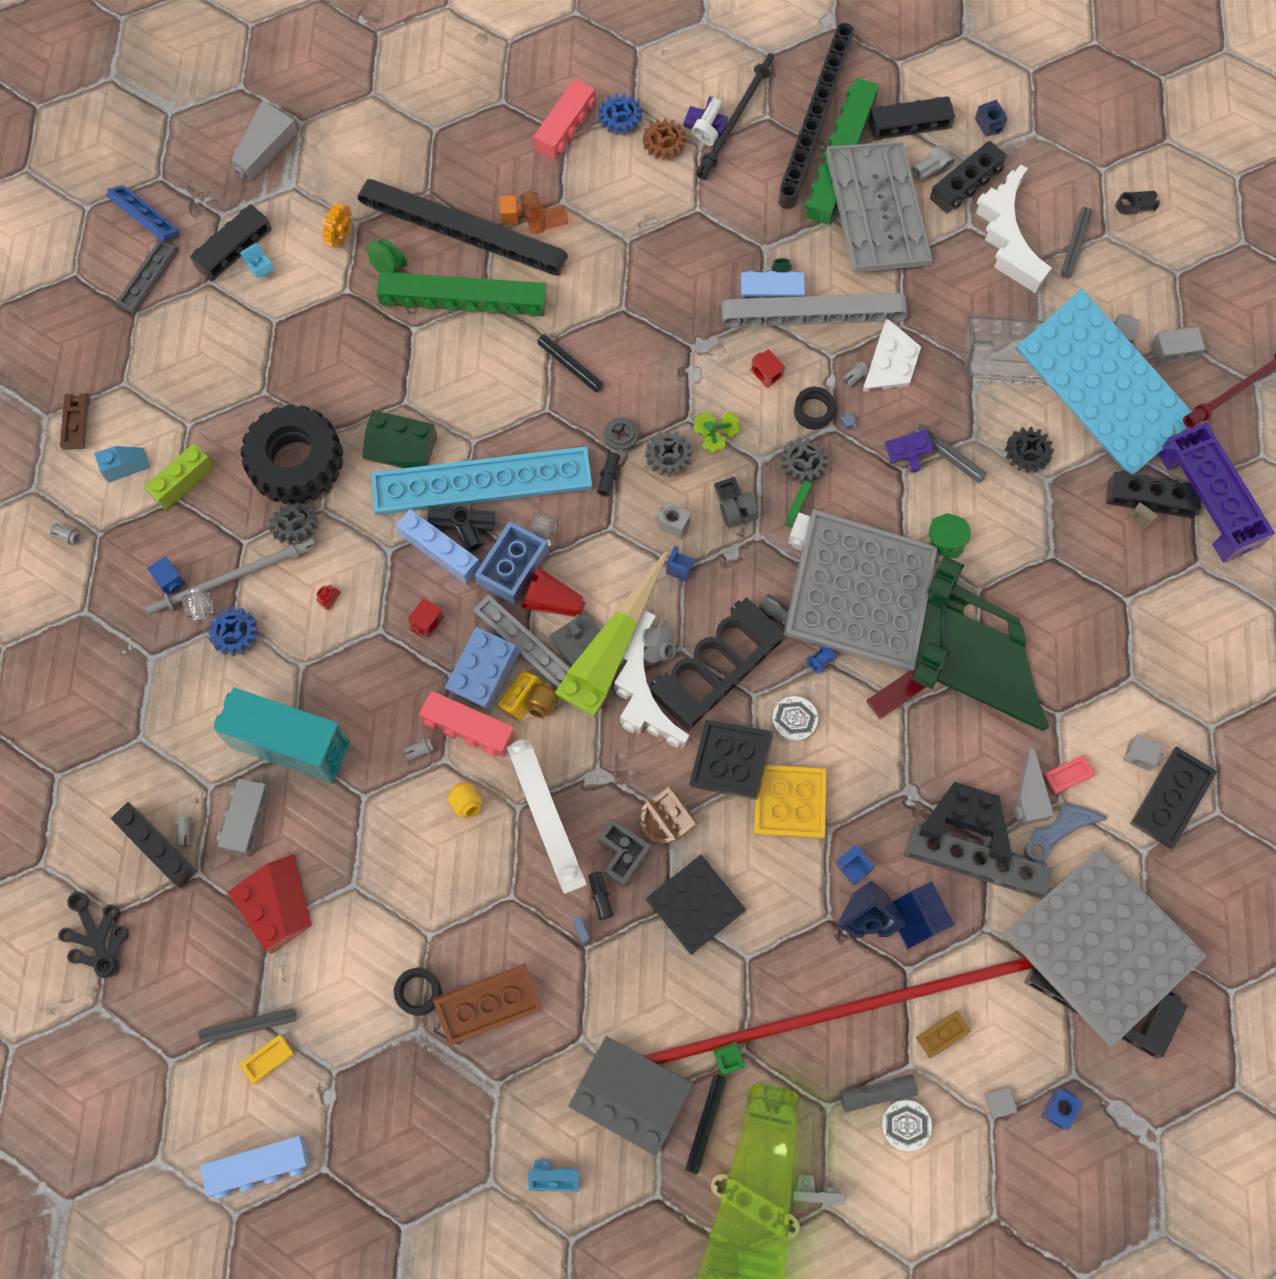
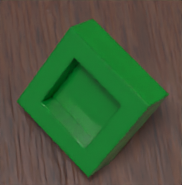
(729, 1058)

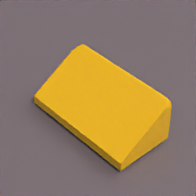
(514, 699)

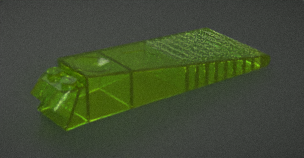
(754, 1204)

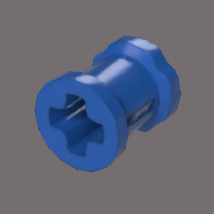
(821, 659)

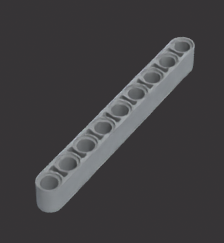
(814, 310)

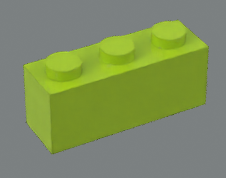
(179, 476)

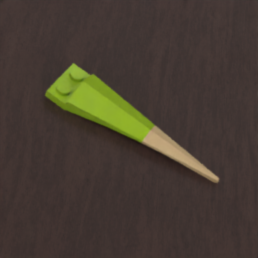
(594, 671)

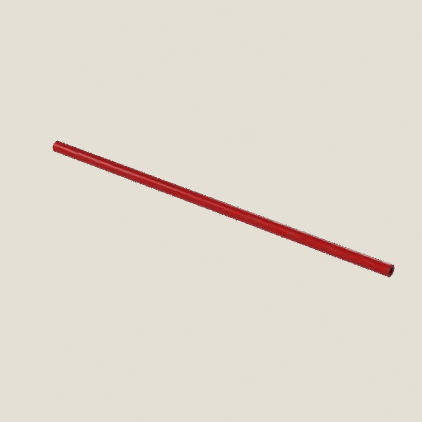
(840, 1011)

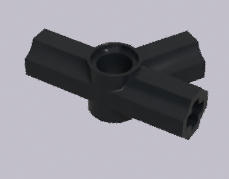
(467, 530)

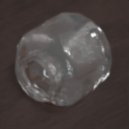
(198, 604)

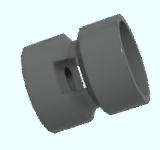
(731, 510)

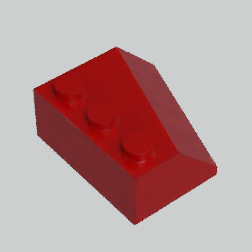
(273, 903)

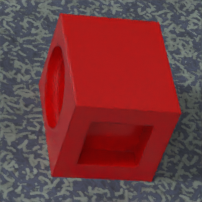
(767, 368)
(425, 618)

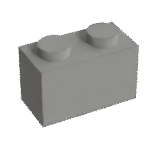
(1178, 346)

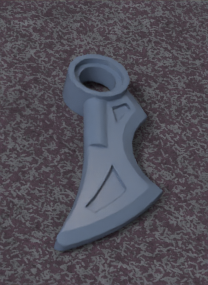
(1069, 820)

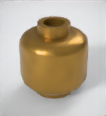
(541, 700)

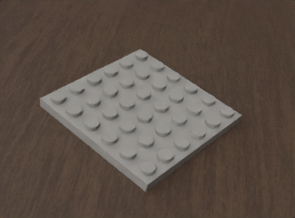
(861, 591)
(1105, 946)

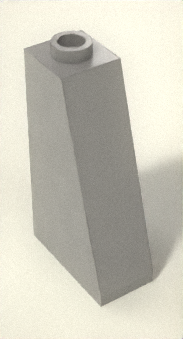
(262, 141)

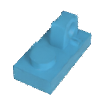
(544, 1179)

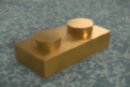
(943, 1034)

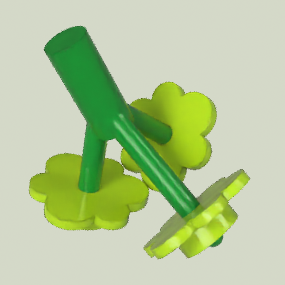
(706, 424)

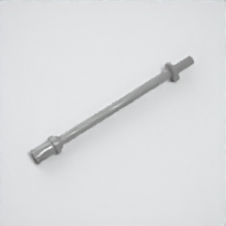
(290, 551)

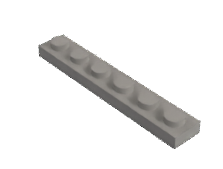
(514, 632)

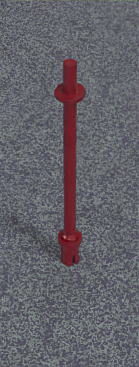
(1204, 412)

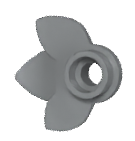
(659, 643)

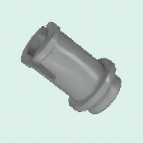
(859, 370)
(71, 535)
(419, 748)
(183, 832)

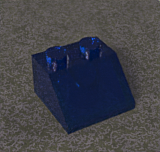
(923, 915)

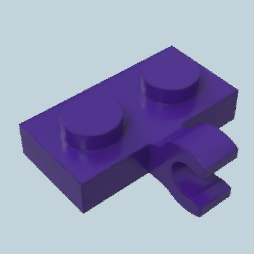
(696, 113)
(909, 448)

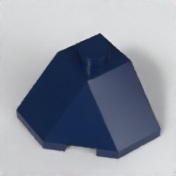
(871, 912)

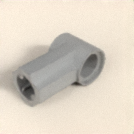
(937, 161)

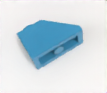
(121, 462)

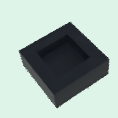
(727, 489)

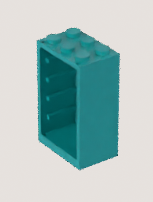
(282, 734)

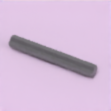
(1076, 242)
(954, 456)
(247, 1025)

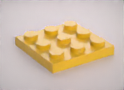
(791, 802)

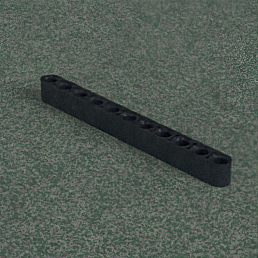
(815, 116)
(463, 227)

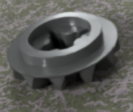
(616, 426)

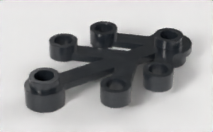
(95, 938)

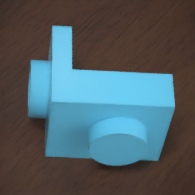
(257, 261)

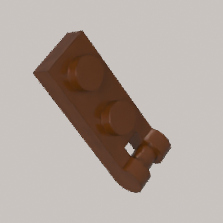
(74, 421)

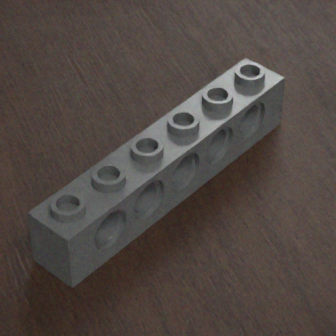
(1038, 871)

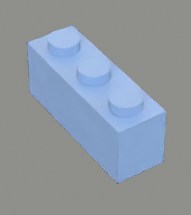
(771, 284)

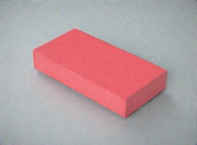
(1068, 775)

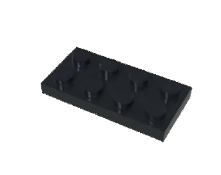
(1173, 797)

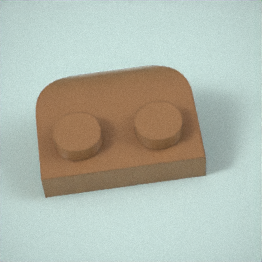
(666, 817)

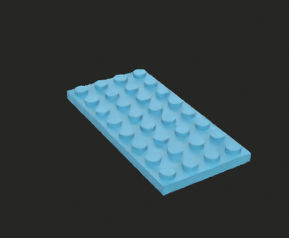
(1105, 382)

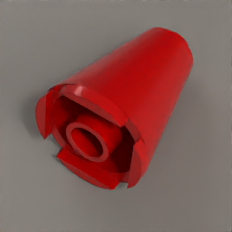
(551, 596)

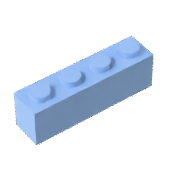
(438, 546)
(255, 1166)

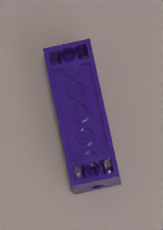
(1219, 489)

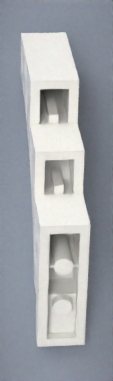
(546, 816)

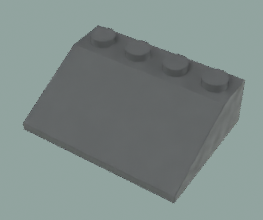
(630, 1095)

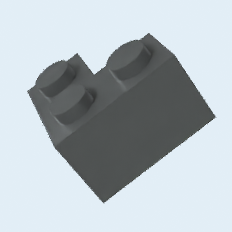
(629, 853)

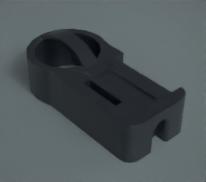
(1139, 202)

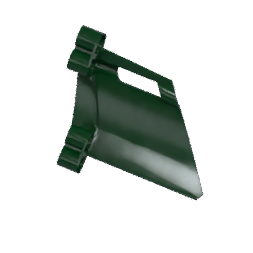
(972, 655)

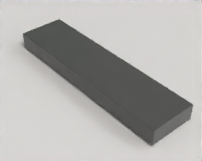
(147, 277)

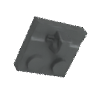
(575, 637)

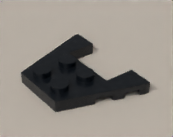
(973, 811)

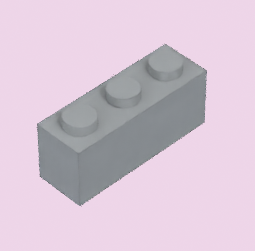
(243, 817)

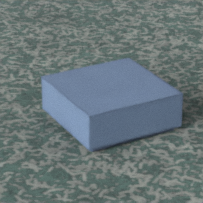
(581, 930)

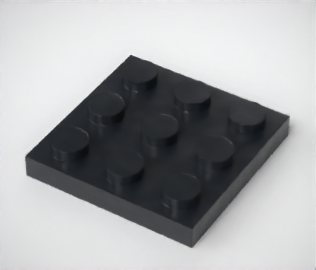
(731, 759)
(695, 904)

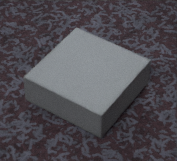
(1000, 1103)

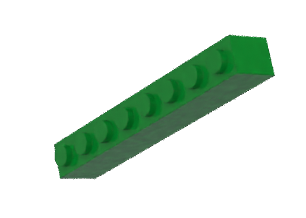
(849, 132)
(462, 294)

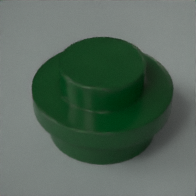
(781, 265)

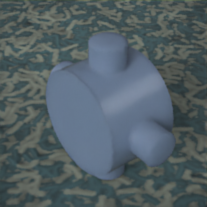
(848, 421)

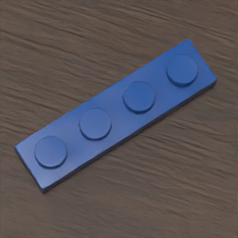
(143, 213)

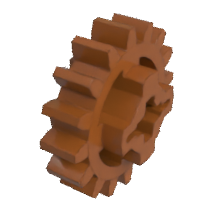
(664, 139)

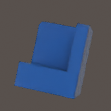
(679, 565)
(854, 865)

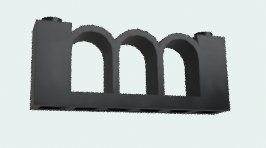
(756, 626)
(1157, 1029)

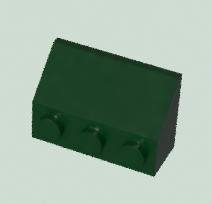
(398, 440)

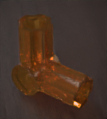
(541, 218)

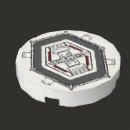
(795, 718)
(906, 1125)

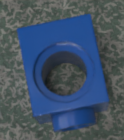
(166, 575)
(1052, 1113)

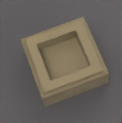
(1143, 515)

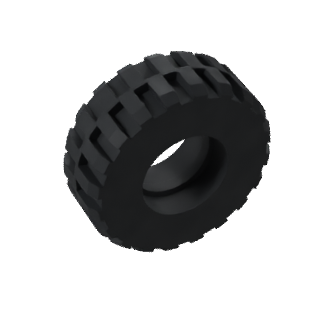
(283, 427)

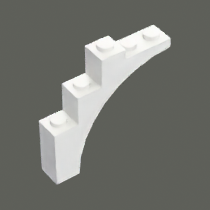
(1014, 254)
(631, 683)

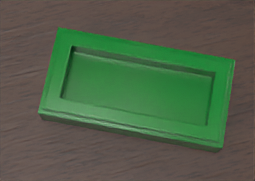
(798, 503)

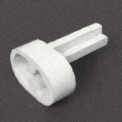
(702, 128)

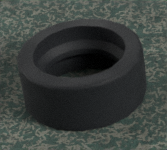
(819, 394)
(399, 991)

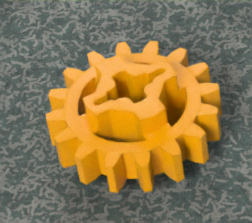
(337, 225)

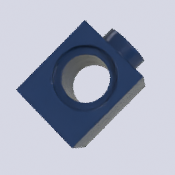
(991, 118)

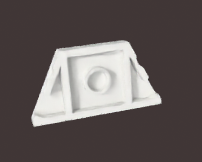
(892, 360)

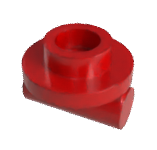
(327, 595)

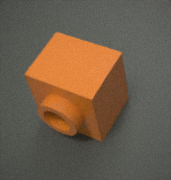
(509, 210)

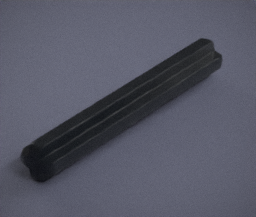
(570, 363)
(705, 1124)

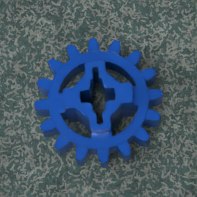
(620, 114)
(231, 641)

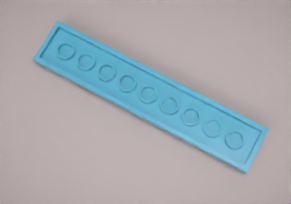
(481, 480)

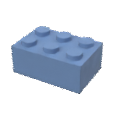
(512, 563)
(483, 668)

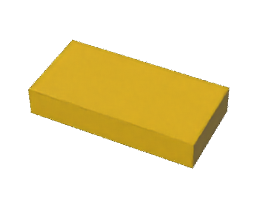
(267, 1059)

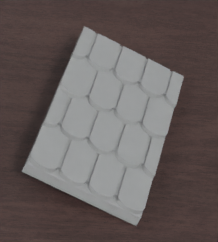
(878, 206)

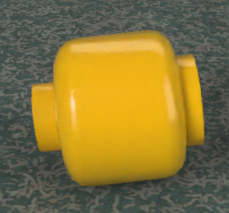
(465, 800)

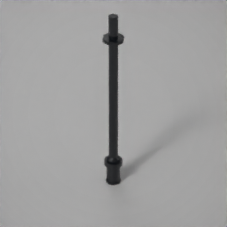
(710, 159)

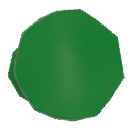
(385, 256)
(949, 534)

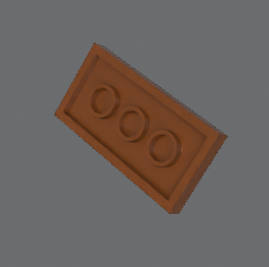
(487, 1004)

